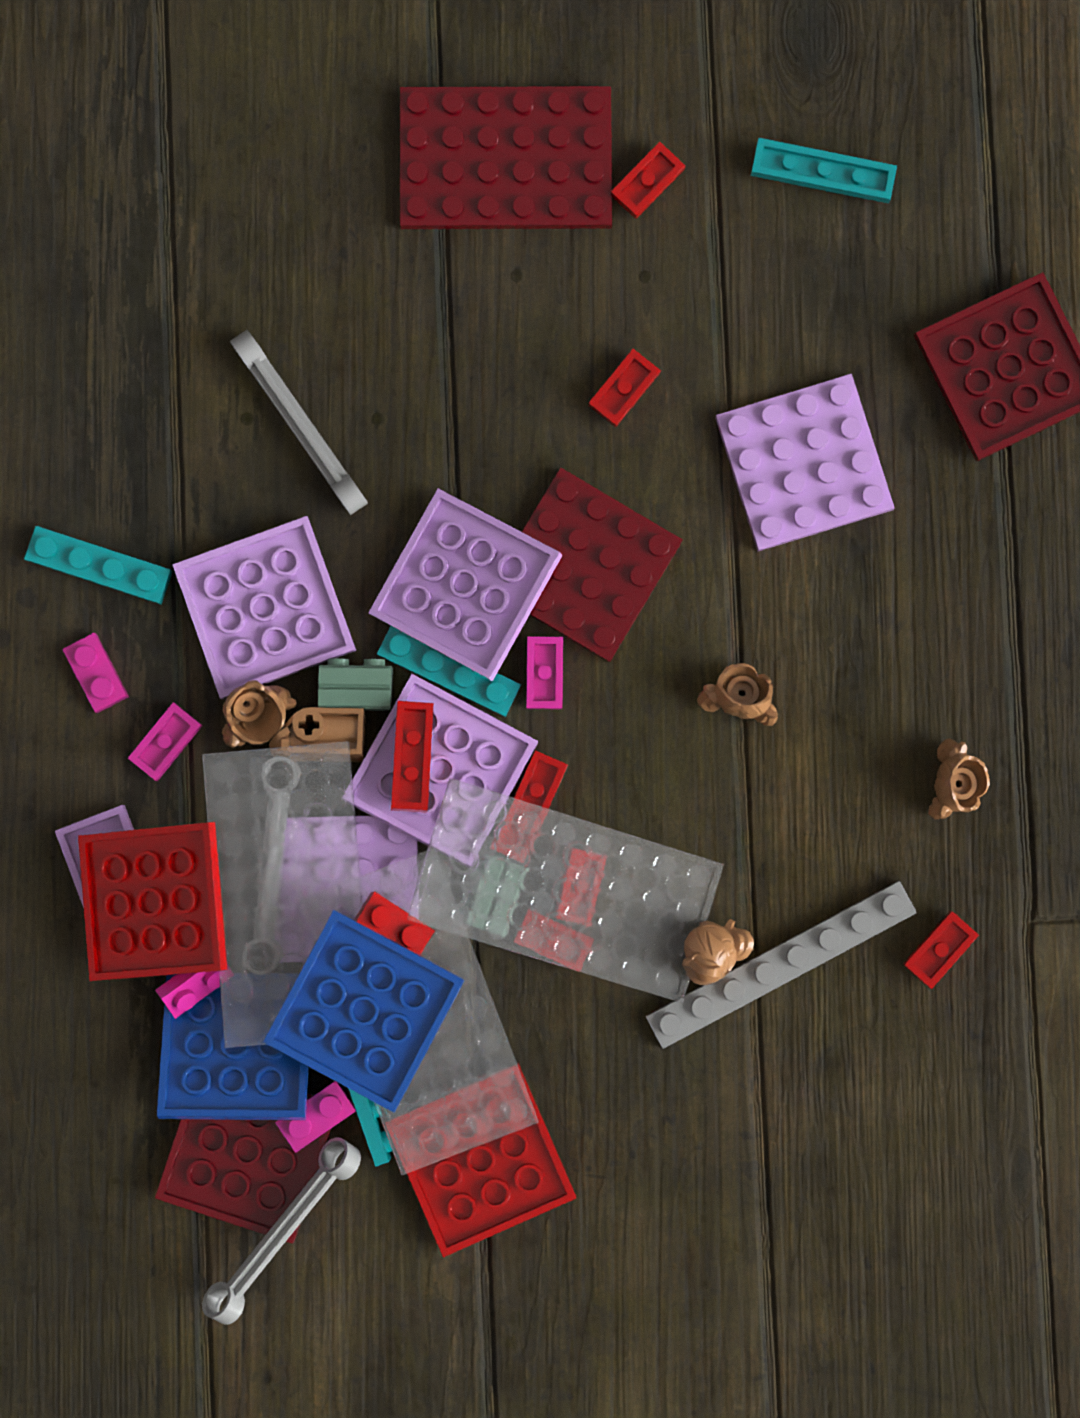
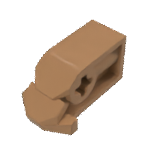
(331, 727)

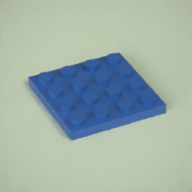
(364, 1010)
(223, 1083)

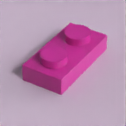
(544, 672)
(95, 673)
(165, 741)
(186, 990)
(322, 1113)

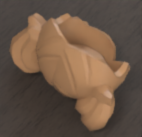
(726, 695)
(259, 717)
(959, 767)
(714, 951)

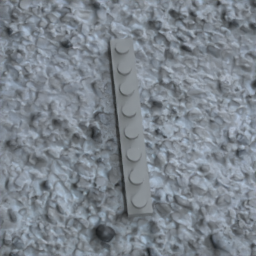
(781, 964)

